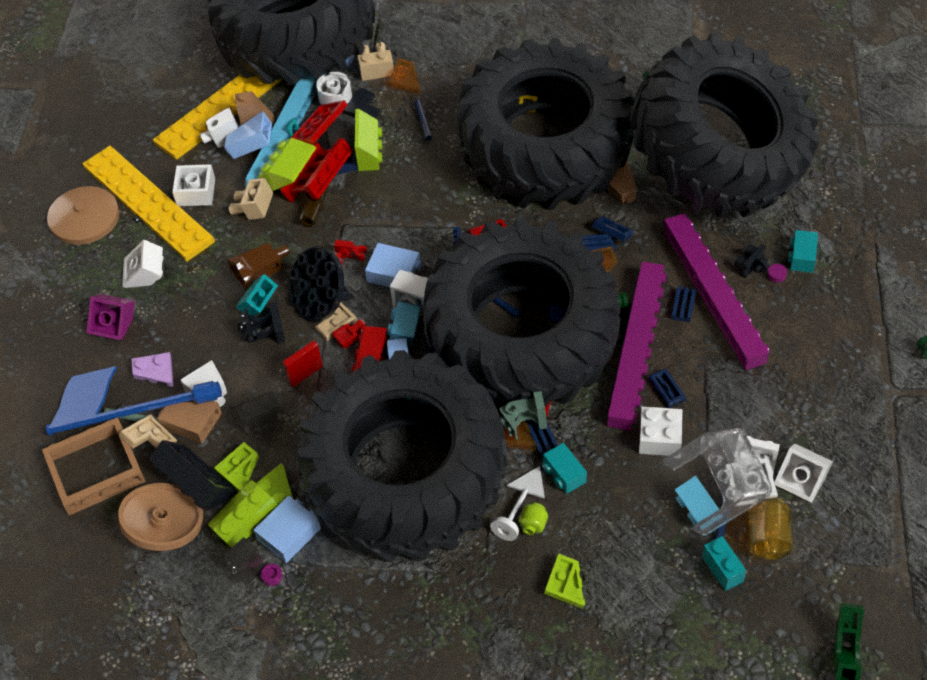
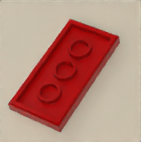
(319, 121)

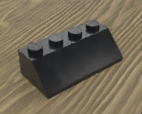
(191, 474)

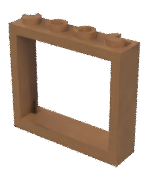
(99, 491)

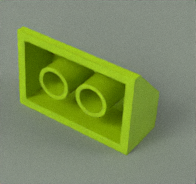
(367, 141)
(286, 162)
(243, 514)

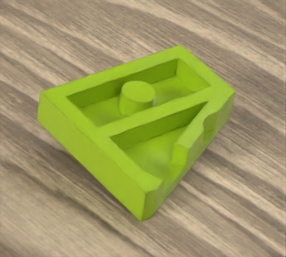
(238, 466)
(276, 484)
(566, 582)

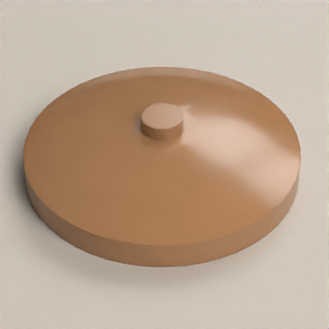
(83, 215)
(159, 517)

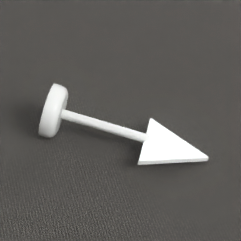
(528, 483)

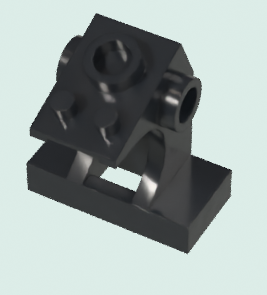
(272, 320)

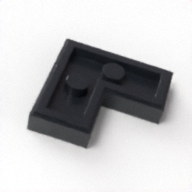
(361, 101)

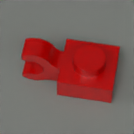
(350, 250)
(349, 334)

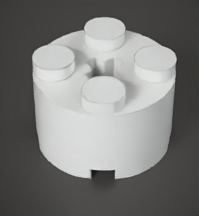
(334, 88)

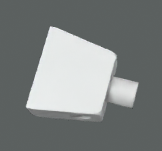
(220, 127)
(204, 374)

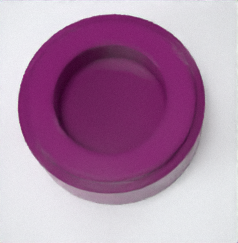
(777, 273)
(271, 574)

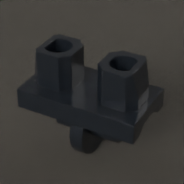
(755, 262)

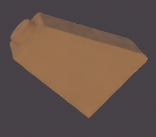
(250, 105)
(623, 185)
(190, 419)

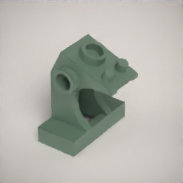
(523, 410)

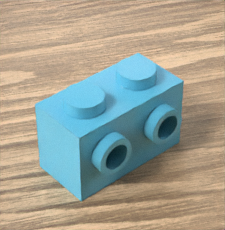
(404, 323)
(696, 499)

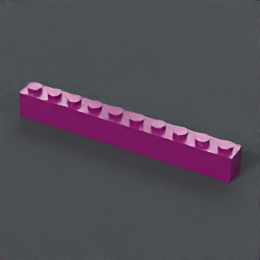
(715, 292)
(635, 347)

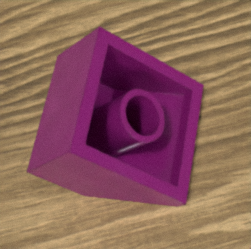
(109, 316)

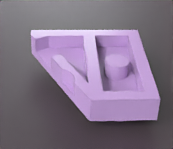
(154, 368)

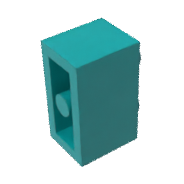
(803, 251)
(257, 295)
(564, 468)
(724, 563)

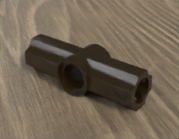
(312, 209)

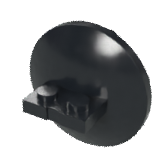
(317, 283)

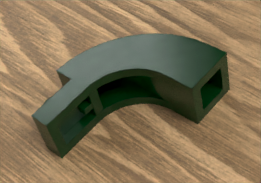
(847, 642)

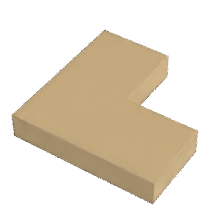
(334, 322)
(144, 430)

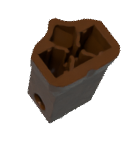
(255, 263)

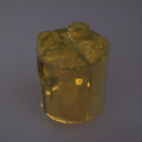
(770, 529)

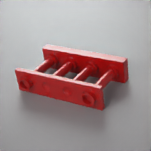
(318, 171)

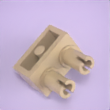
(375, 64)
(253, 199)

